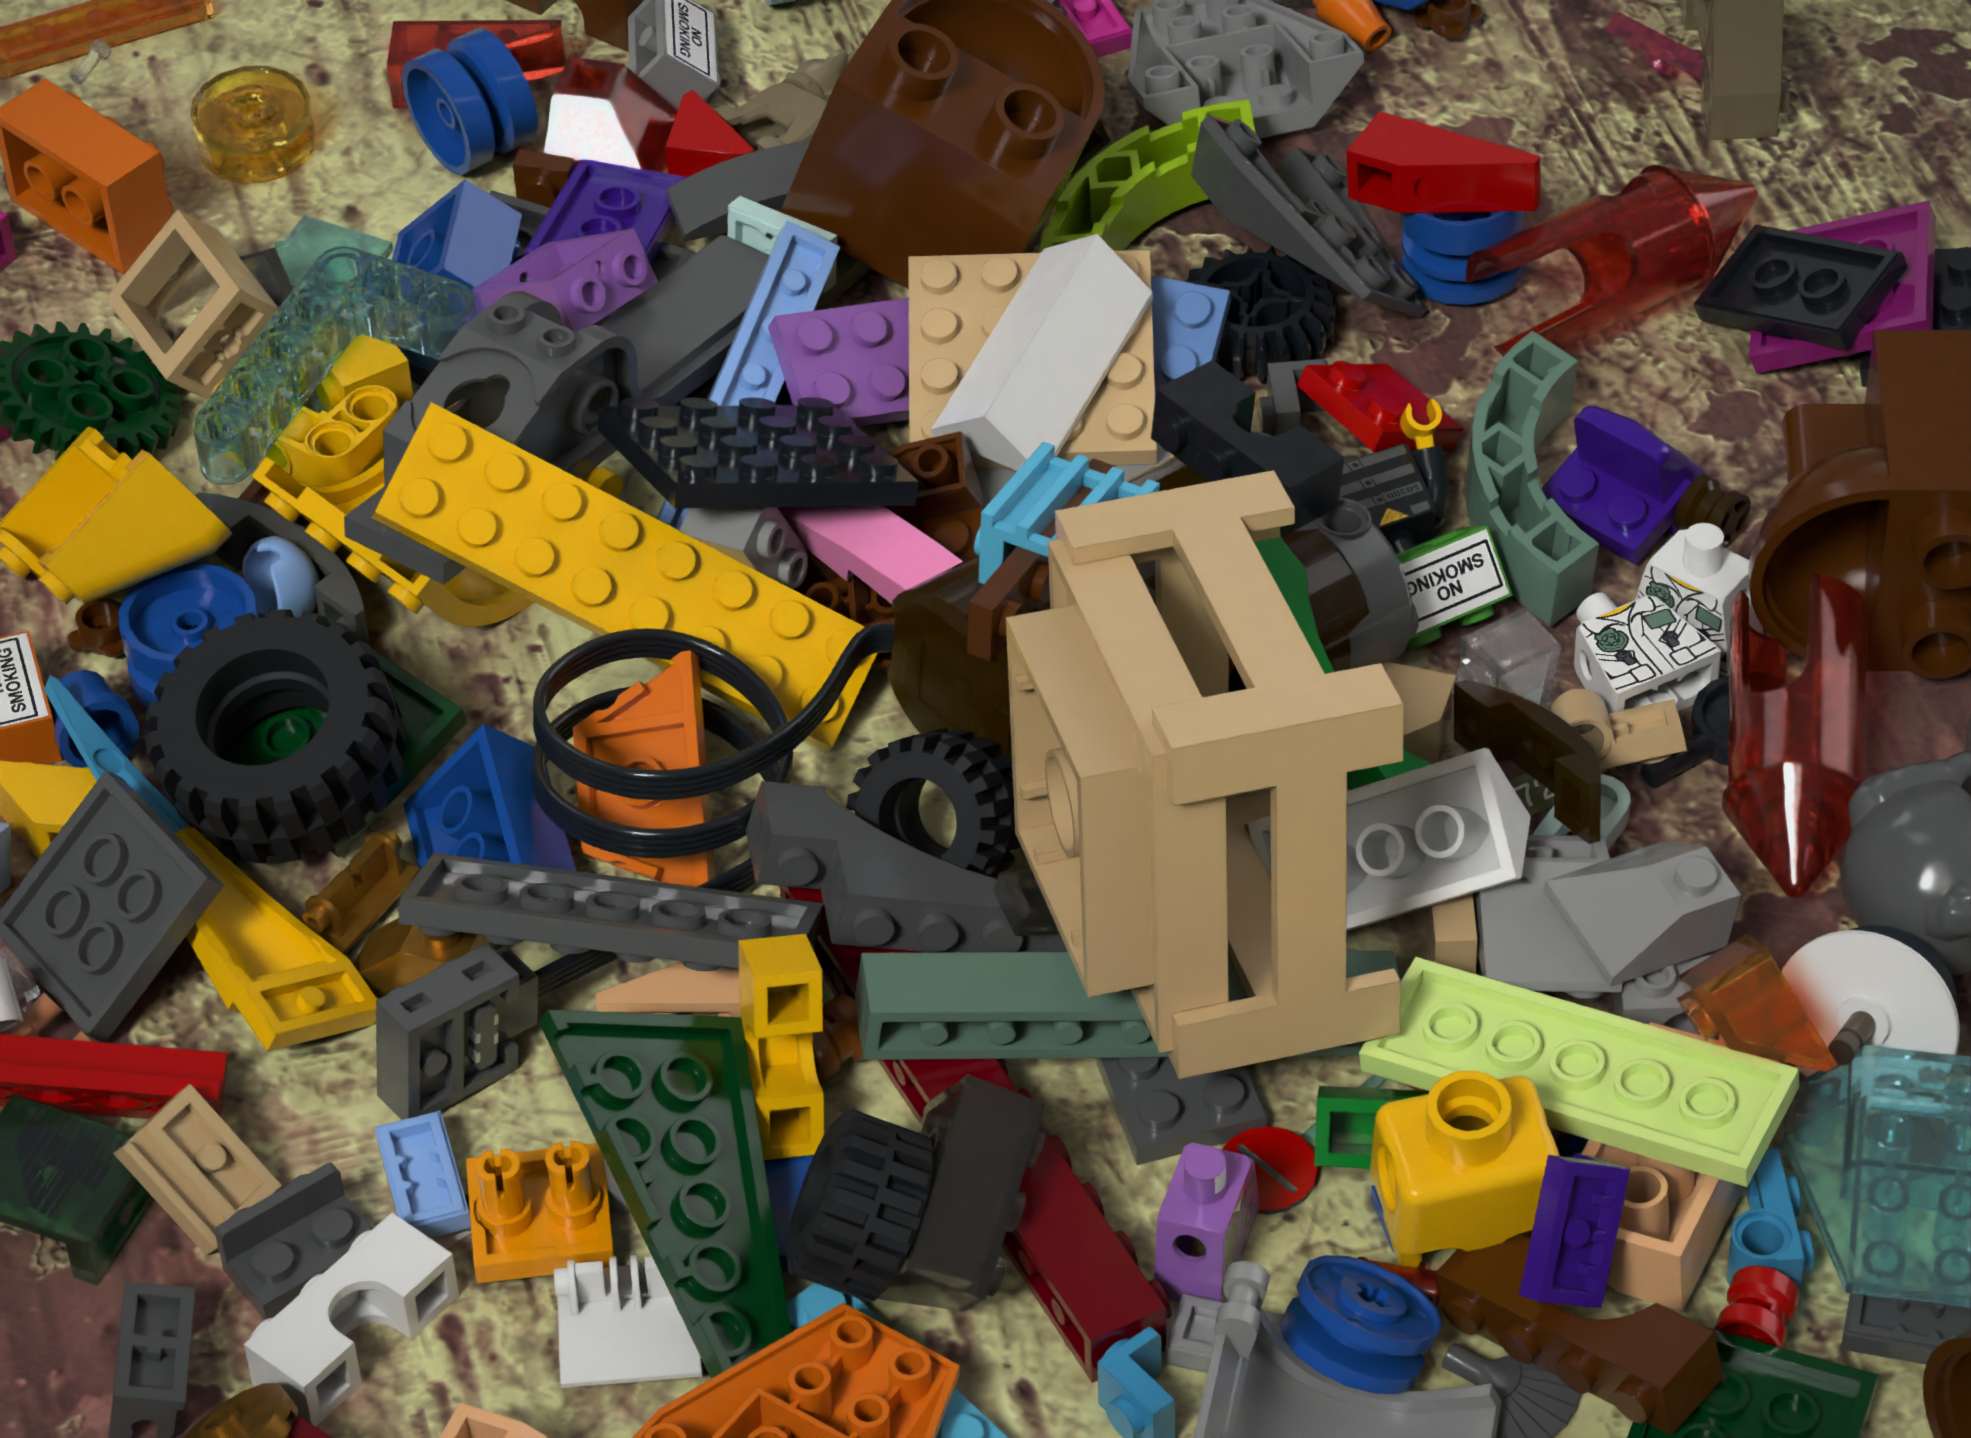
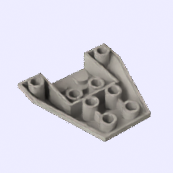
(1237, 51)

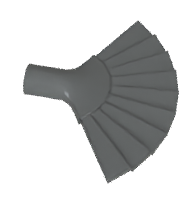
(1532, 1398)

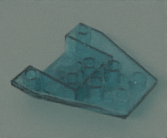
(1889, 1171)

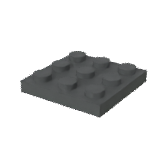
(106, 906)

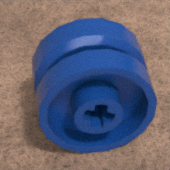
(469, 101)
(174, 612)

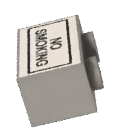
(674, 48)

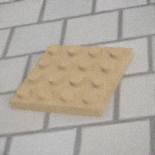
(954, 311)

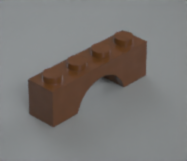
(1643, 1363)

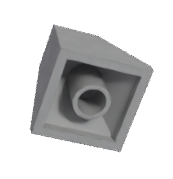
(1647, 908)

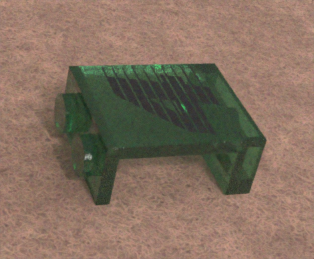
(68, 1184)

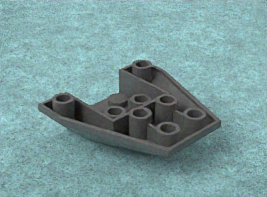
(1302, 212)

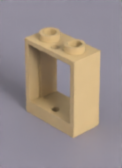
(236, 309)

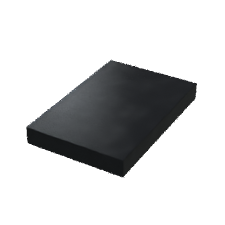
(1801, 286)

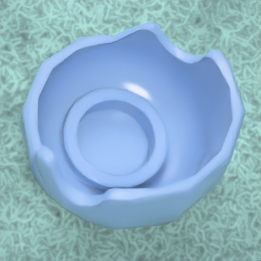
(280, 576)

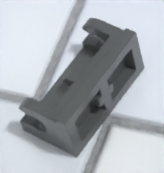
(152, 1357)

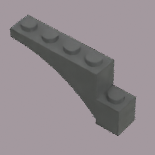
(874, 884)

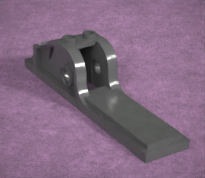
(545, 383)

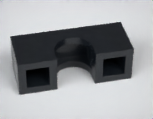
(1208, 424)

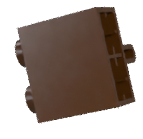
(950, 132)
(1881, 505)

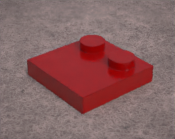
(1371, 403)

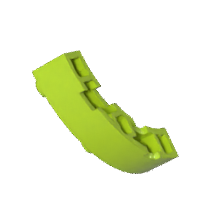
(1136, 181)

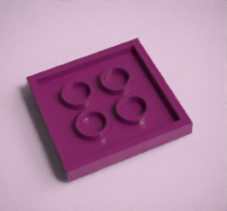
(1905, 307)

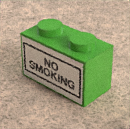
(1453, 580)

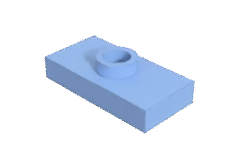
(423, 1174)

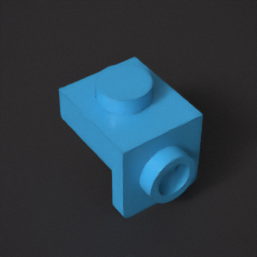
(1129, 1389)

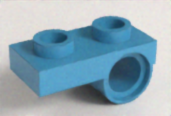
(1769, 1230)

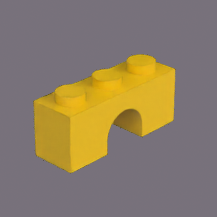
(778, 1014)

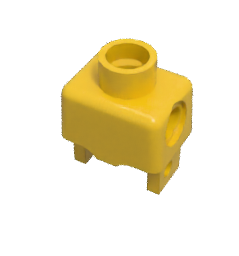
(1460, 1164)

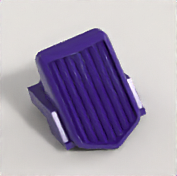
(1621, 483)

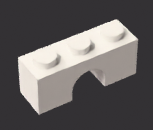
(384, 1278)

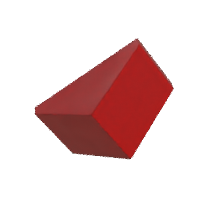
(700, 138)

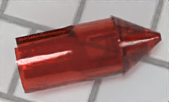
(1633, 247)
(1799, 744)

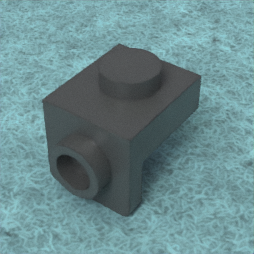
(1284, 399)

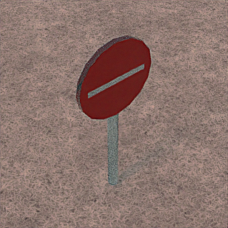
(1283, 1161)

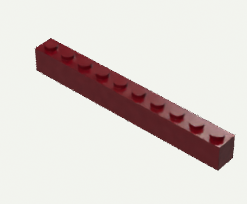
(1062, 1244)

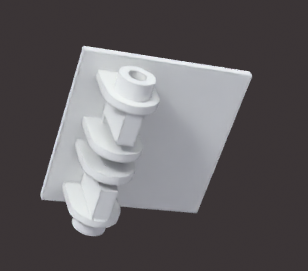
(620, 1325)

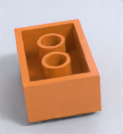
(83, 174)

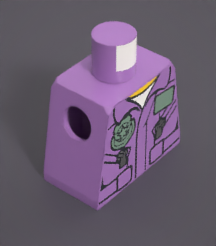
(1211, 1200)

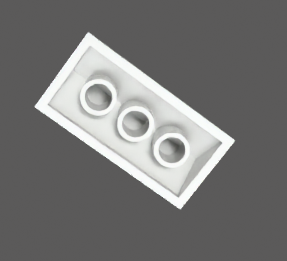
(1047, 353)
(1426, 837)

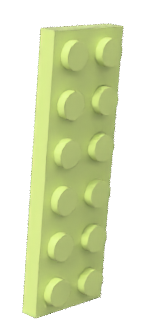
(1591, 1070)

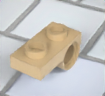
(1626, 736)

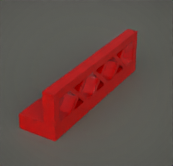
(106, 1076)

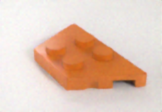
(651, 729)

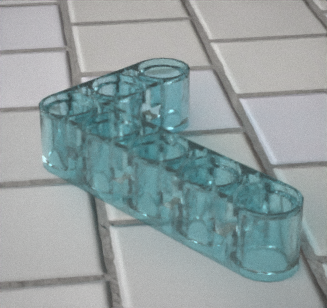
(334, 301)

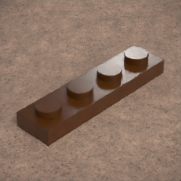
(1014, 588)

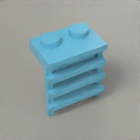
(1033, 496)

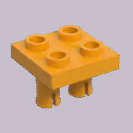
(538, 1211)

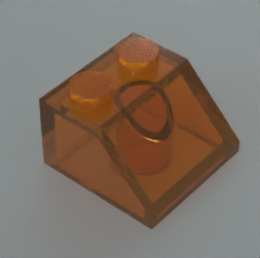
(1751, 1007)

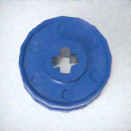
(1360, 1324)

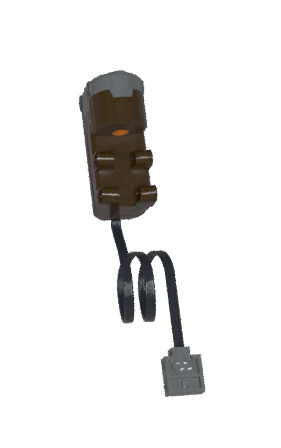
(457, 1022)

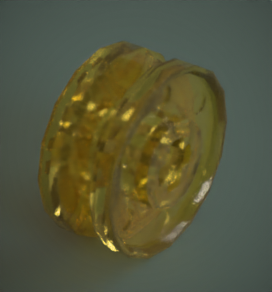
(253, 124)

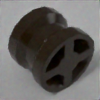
(1708, 503)

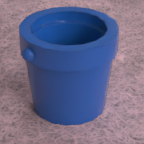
(104, 707)

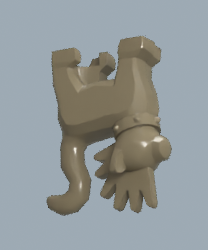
(788, 109)

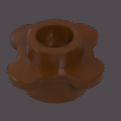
(1448, 17)
(98, 628)

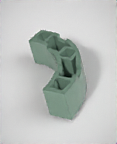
(1539, 547)

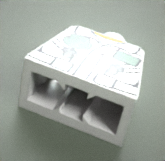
(1700, 582)
(1641, 653)

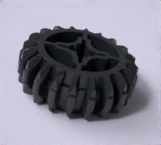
(1274, 312)

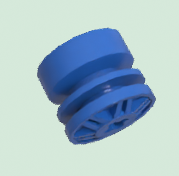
(1439, 248)

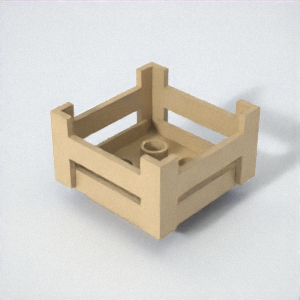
(1149, 769)

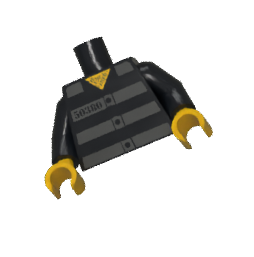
(1401, 486)

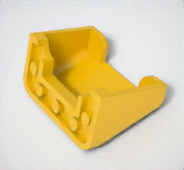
(105, 523)

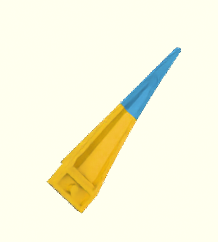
(252, 948)

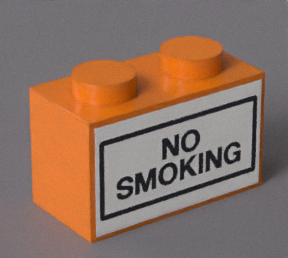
(25, 714)

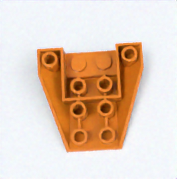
(821, 1381)

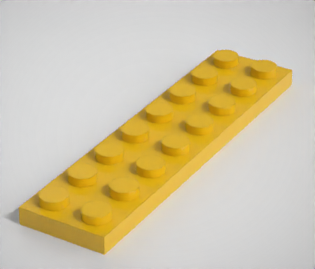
(611, 563)

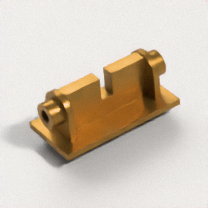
(360, 892)

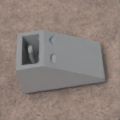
(1523, 933)

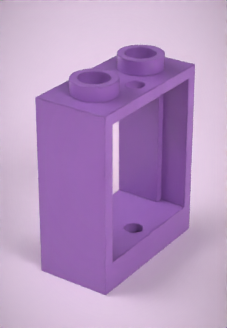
(576, 275)

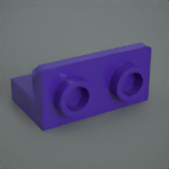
(1574, 1231)

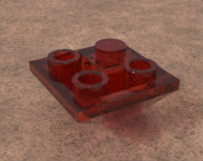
(608, 116)

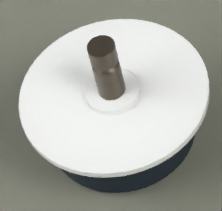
(1875, 991)

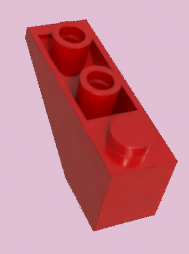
(1438, 171)

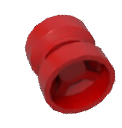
(1759, 1305)

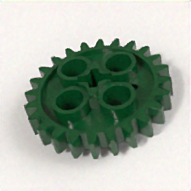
(78, 380)

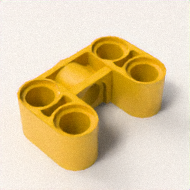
(337, 443)

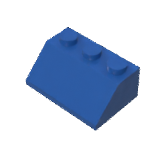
(486, 807)

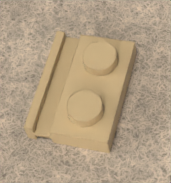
(195, 1167)

